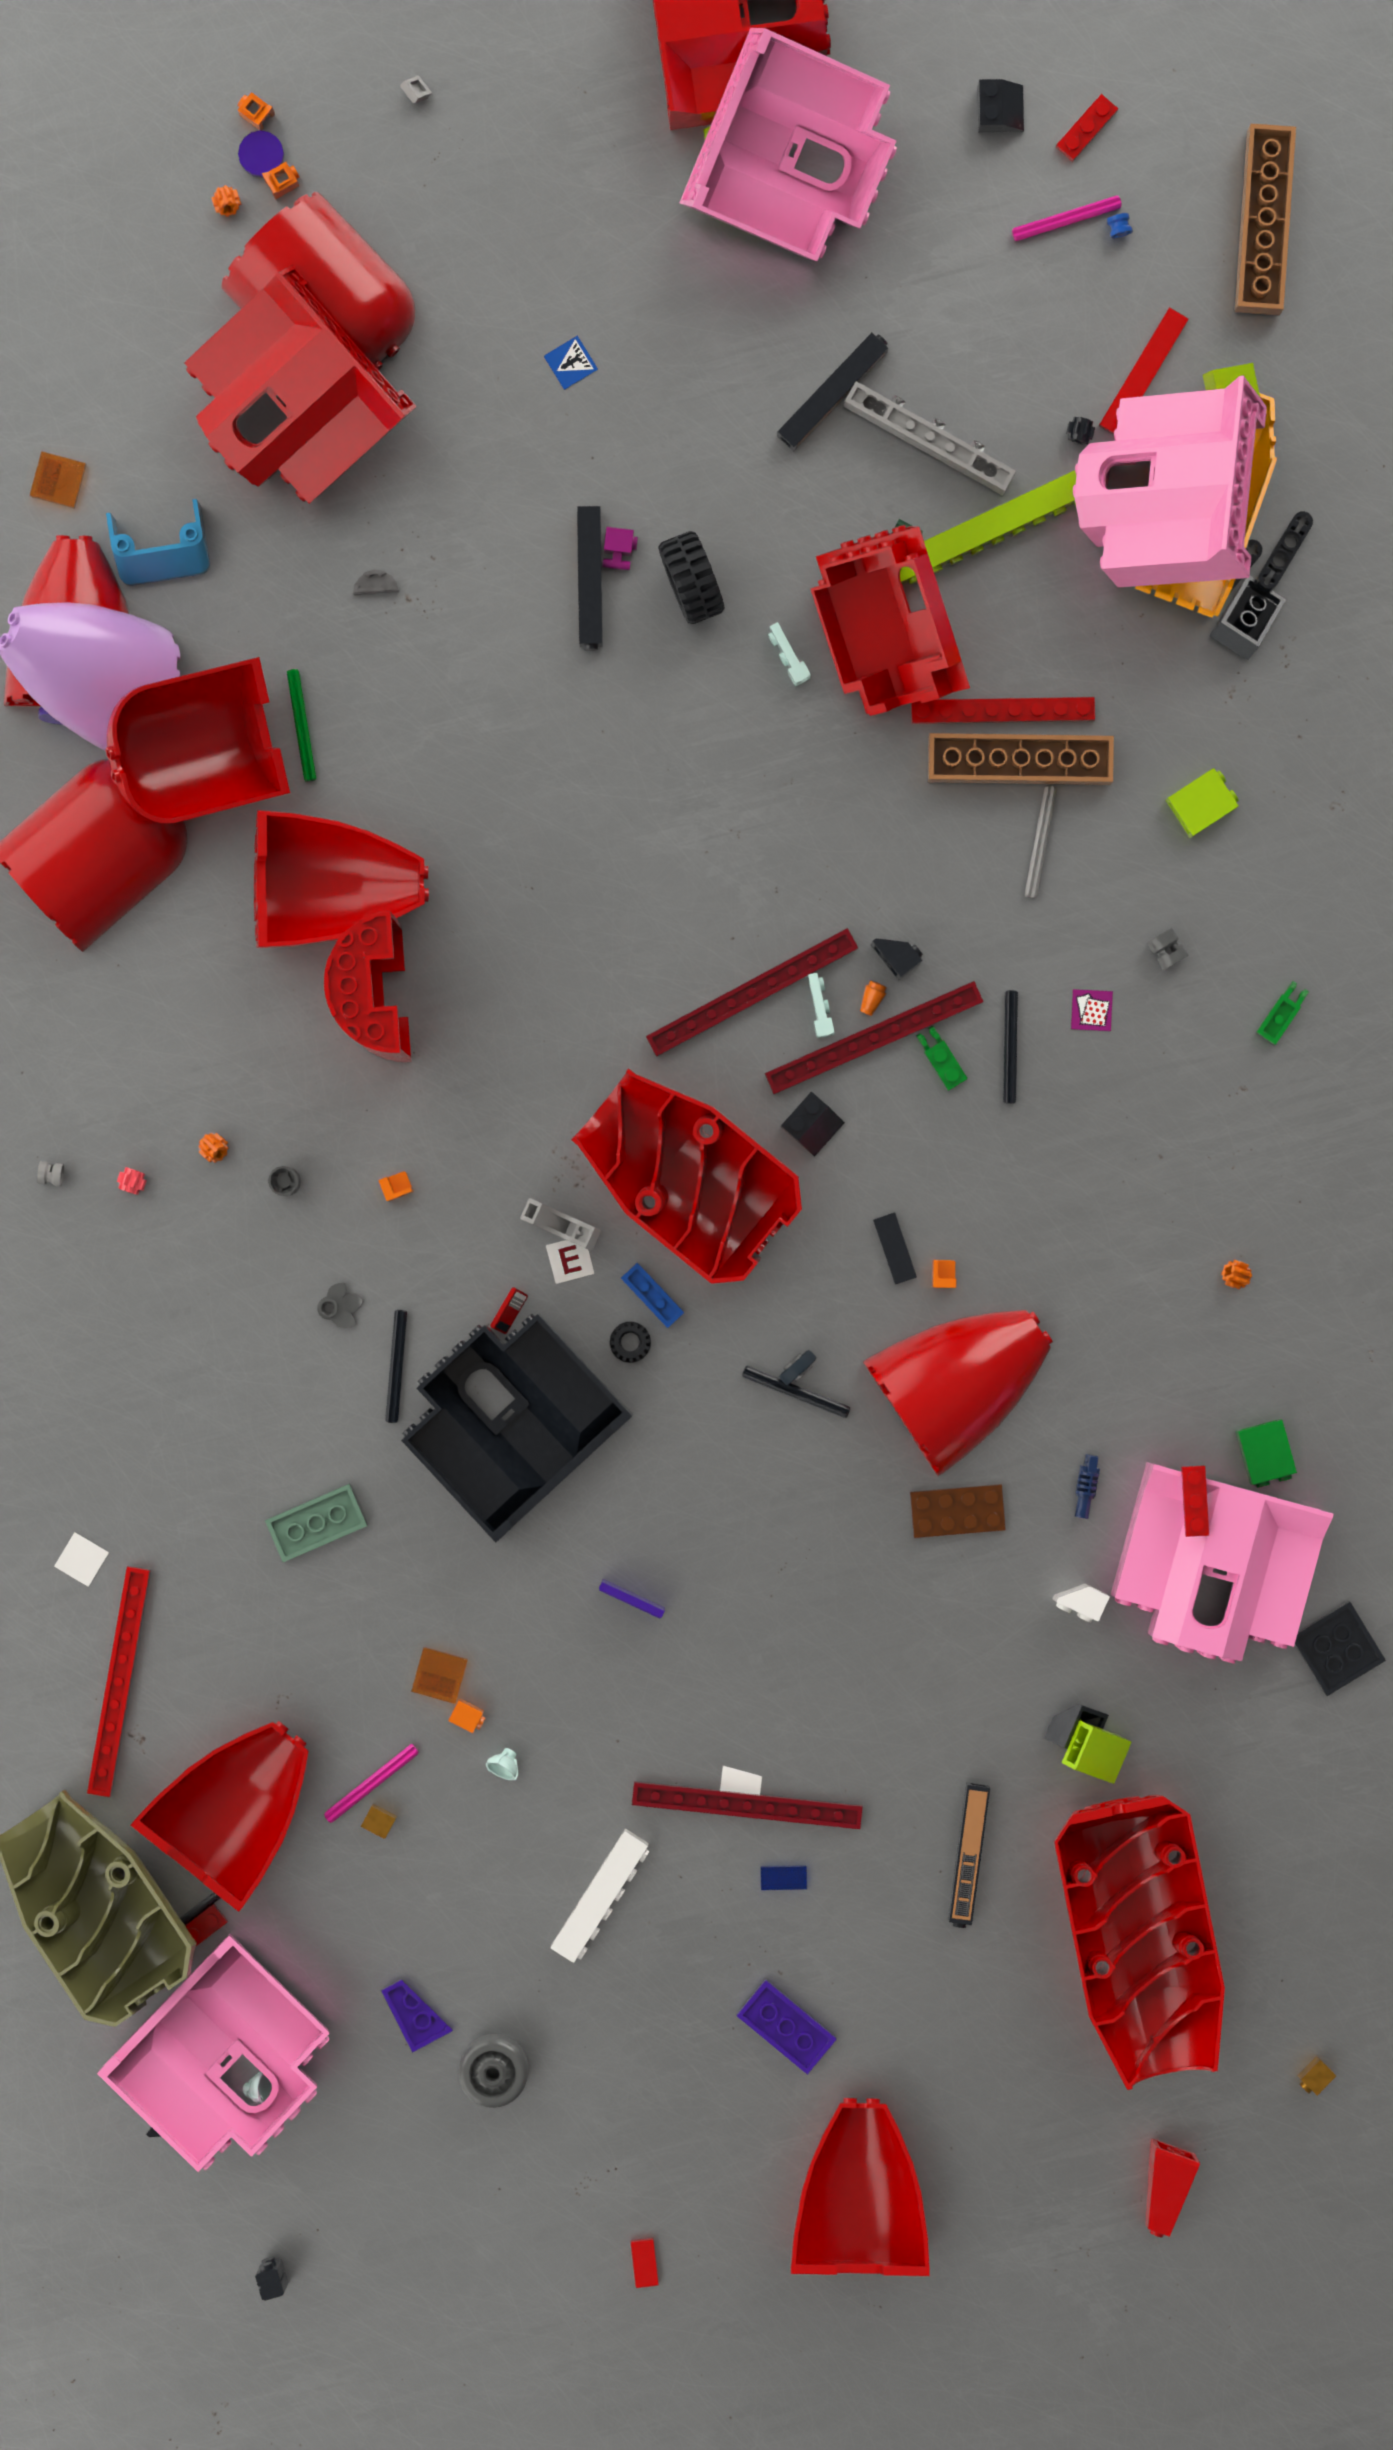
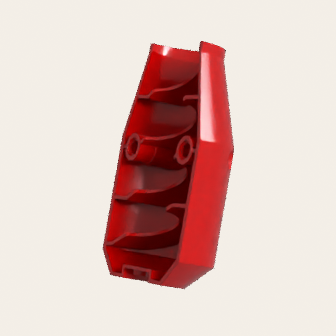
(710, 1192)

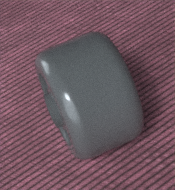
(493, 2052)

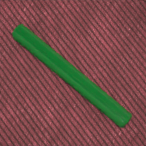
(301, 725)

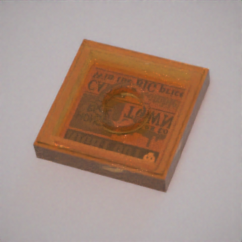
(58, 479)
(439, 1675)

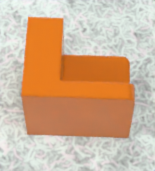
(396, 1186)
(943, 1274)

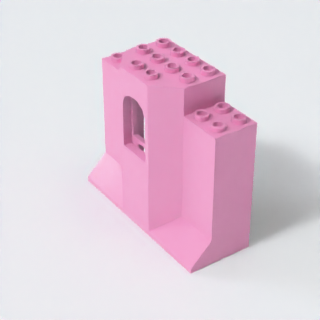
(780, 99)
(1197, 494)
(1255, 1537)
(174, 2059)

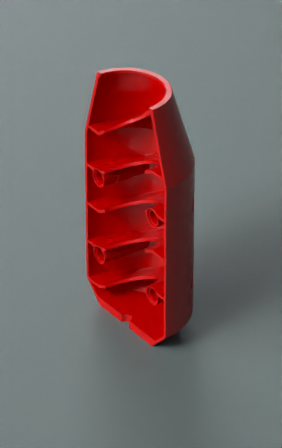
(1137, 1914)

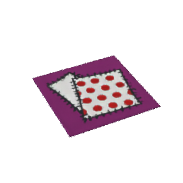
(1091, 1010)

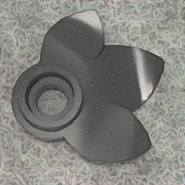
(342, 1304)

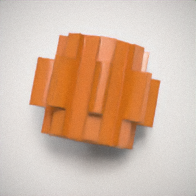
(226, 201)
(213, 1147)
(1236, 1274)

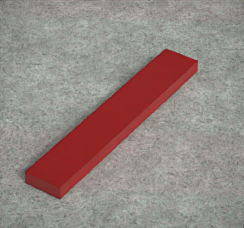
(1147, 364)

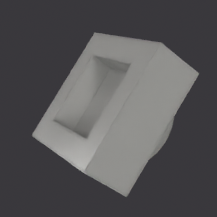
(415, 89)

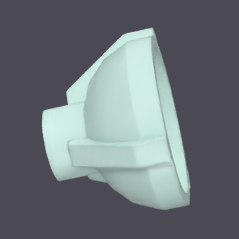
(503, 1765)
(258, 2088)

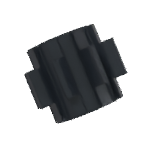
(1080, 430)

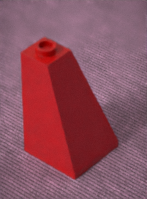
(1169, 2182)

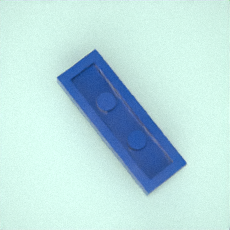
(652, 1295)

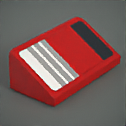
(509, 1310)

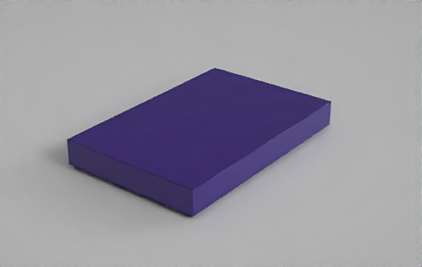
(631, 1598)

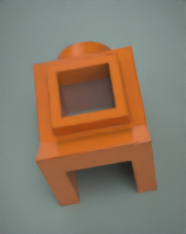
(254, 110)
(281, 179)

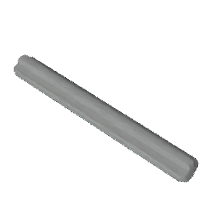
(1040, 841)

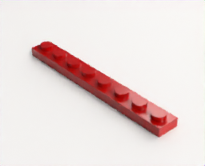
(1003, 710)

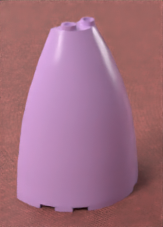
(84, 660)

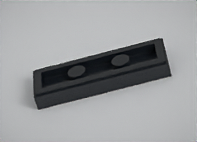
(894, 1248)

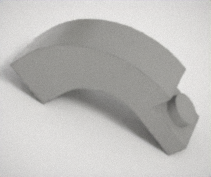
(560, 1224)

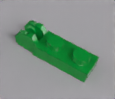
(1281, 1015)
(942, 1060)

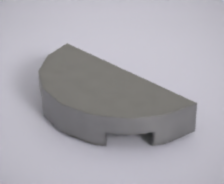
(375, 582)

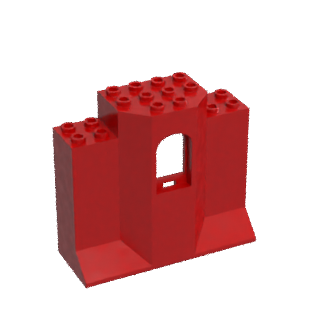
(703, 44)
(330, 389)

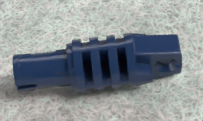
(1086, 1485)

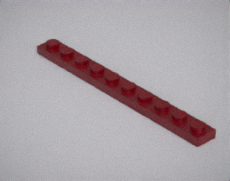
(752, 992)
(874, 1037)
(747, 1805)

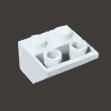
(1084, 1600)

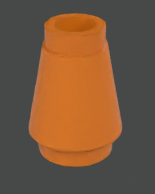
(872, 997)

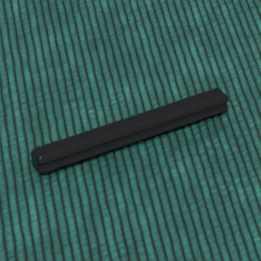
(1010, 1046)
(396, 1366)
(796, 1392)

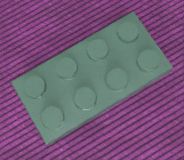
(316, 1523)

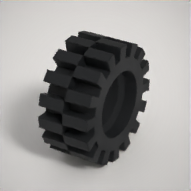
(644, 1342)

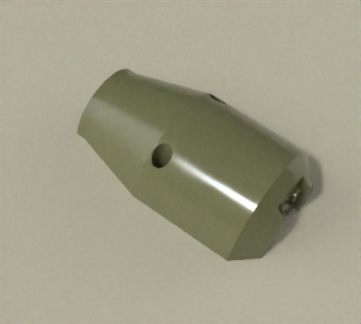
(93, 1911)

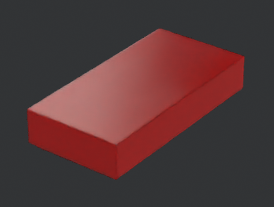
(644, 2262)

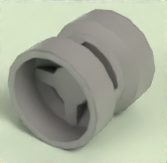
(50, 1173)

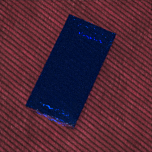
(784, 1877)

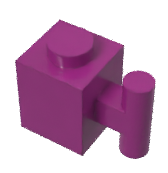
(619, 543)

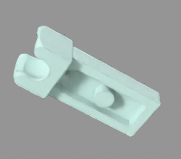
(797, 670)
(823, 1025)

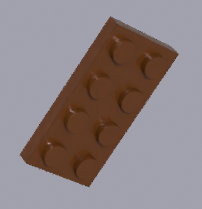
(957, 1511)

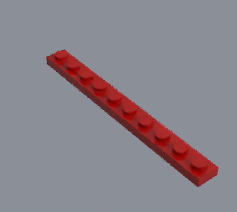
(118, 1681)

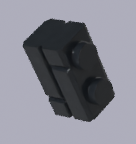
(271, 2278)

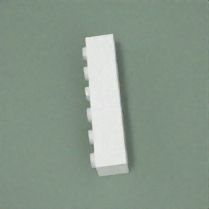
(599, 1896)

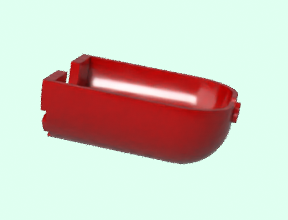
(340, 273)
(195, 744)
(90, 855)

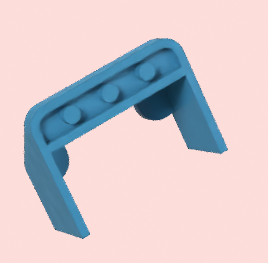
(162, 562)

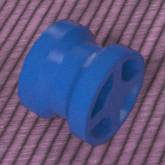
(1119, 225)

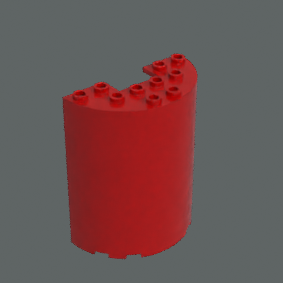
(356, 986)

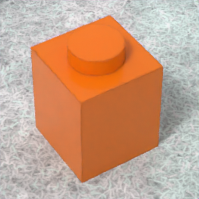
(467, 1716)

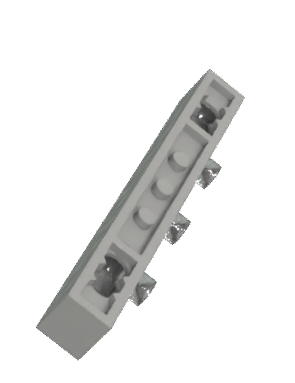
(929, 437)

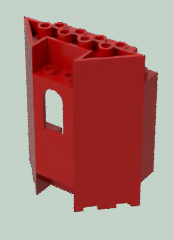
(871, 631)

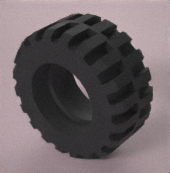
(691, 577)

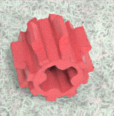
(131, 1181)

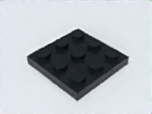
(1338, 1648)

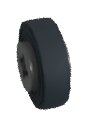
(797, 1367)

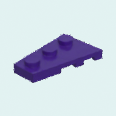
(414, 2017)

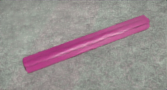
(1066, 218)
(371, 1783)

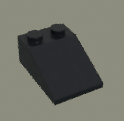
(1247, 618)

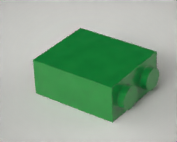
(1266, 1453)

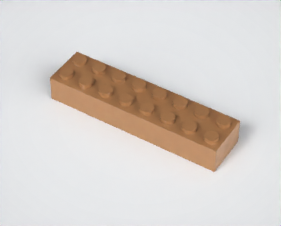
(1265, 219)
(1020, 759)

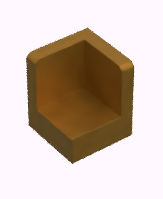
(378, 1821)

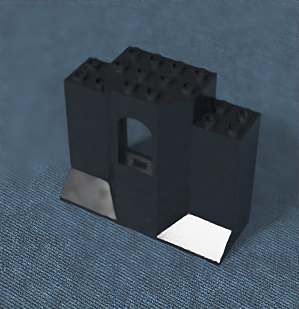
(510, 1465)

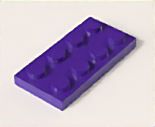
(786, 2026)

